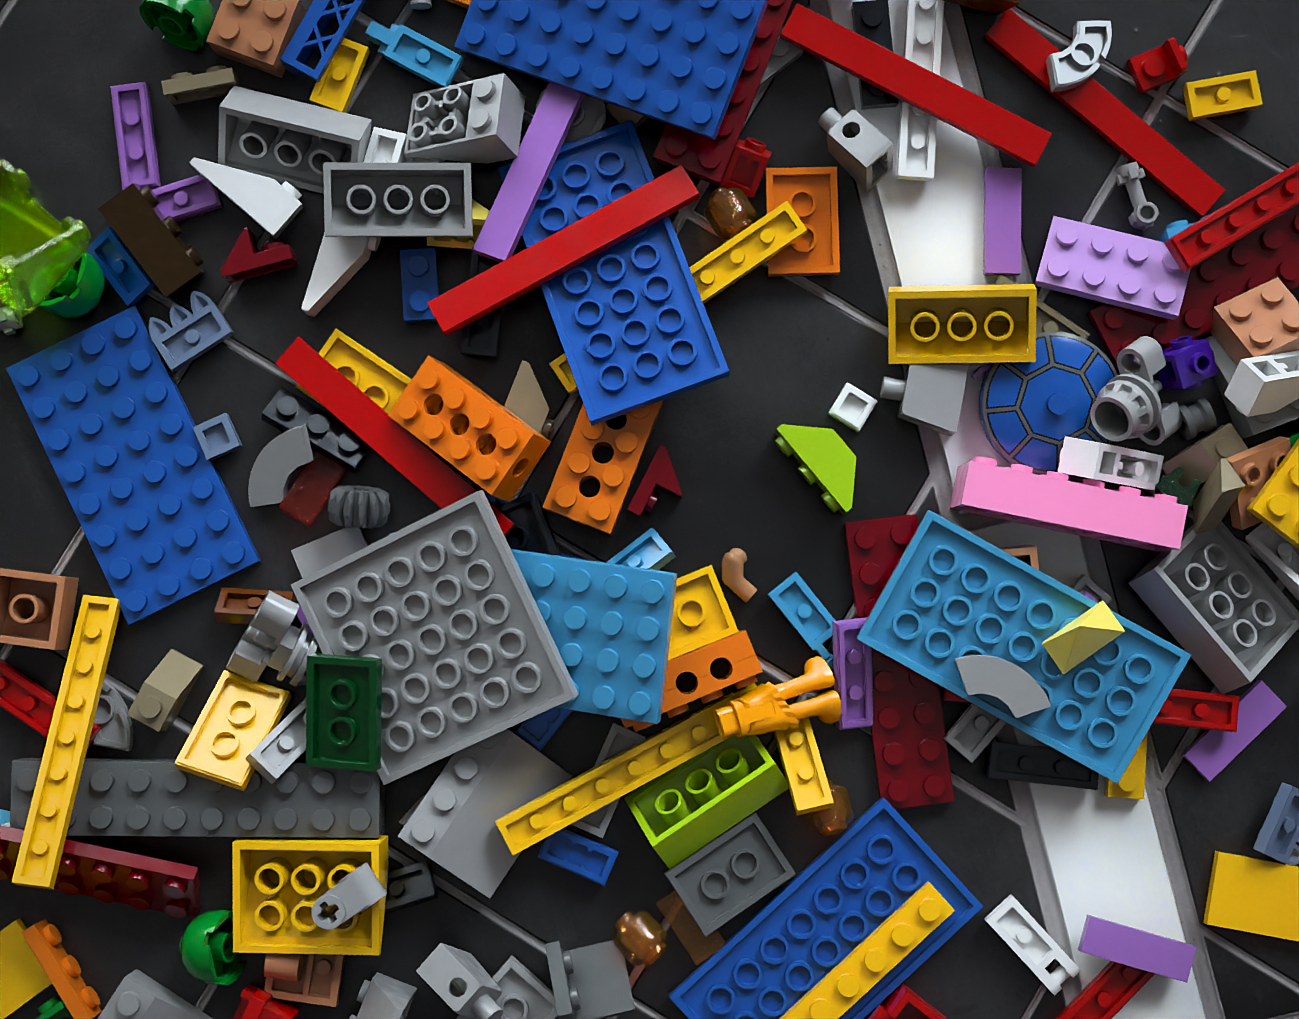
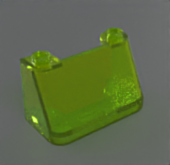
(33, 244)

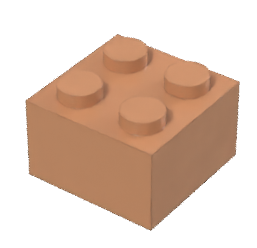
(255, 32)
(1258, 322)
(36, 609)

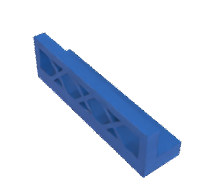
(310, 32)

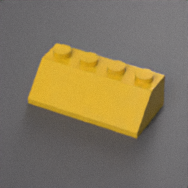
(962, 324)

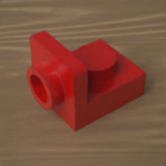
(1158, 66)
(747, 166)

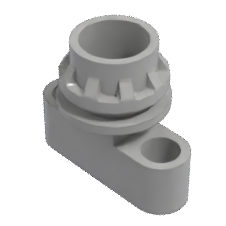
(1130, 401)
(274, 643)

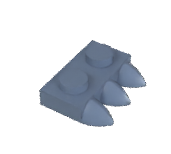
(190, 333)
(1281, 827)

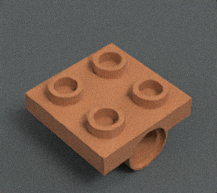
(1254, 469)
(304, 977)

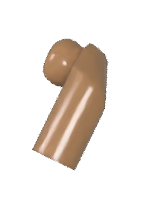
(733, 574)

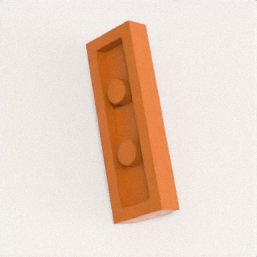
(62, 970)

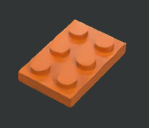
(815, 200)

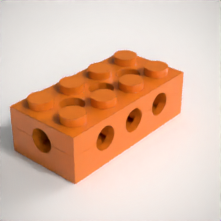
(469, 429)
(614, 476)
(742, 672)

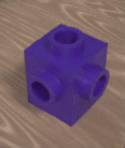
(1187, 364)

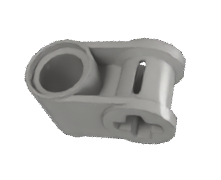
(351, 895)

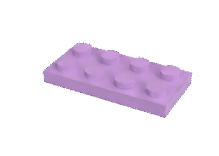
(1112, 268)

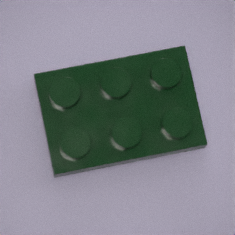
(343, 712)

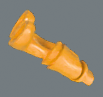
(765, 706)

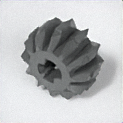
(358, 506)

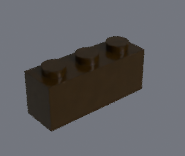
(153, 239)

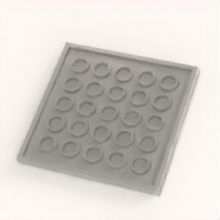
(452, 633)

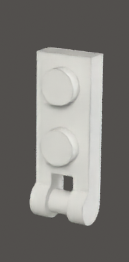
(1031, 943)

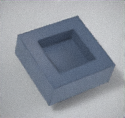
(217, 436)

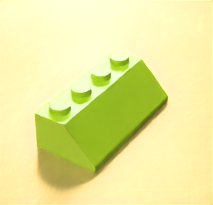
(705, 796)

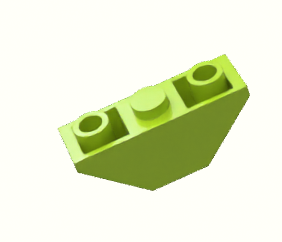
(822, 460)

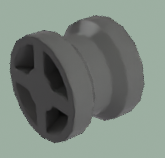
(1197, 418)

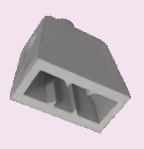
(858, 146)
(929, 395)
(461, 982)

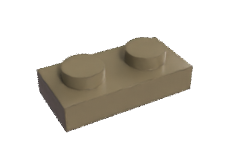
(188, 87)

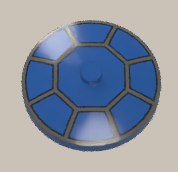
(1036, 404)

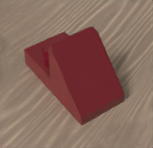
(248, 262)
(659, 474)

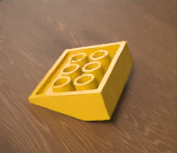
(282, 879)

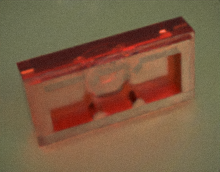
(312, 489)

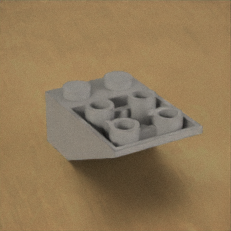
(467, 121)

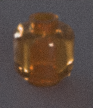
(729, 212)
(833, 819)
(640, 938)

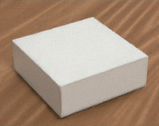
(852, 407)

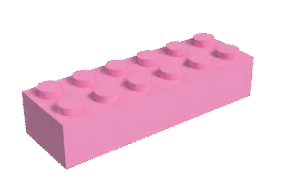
(1069, 506)

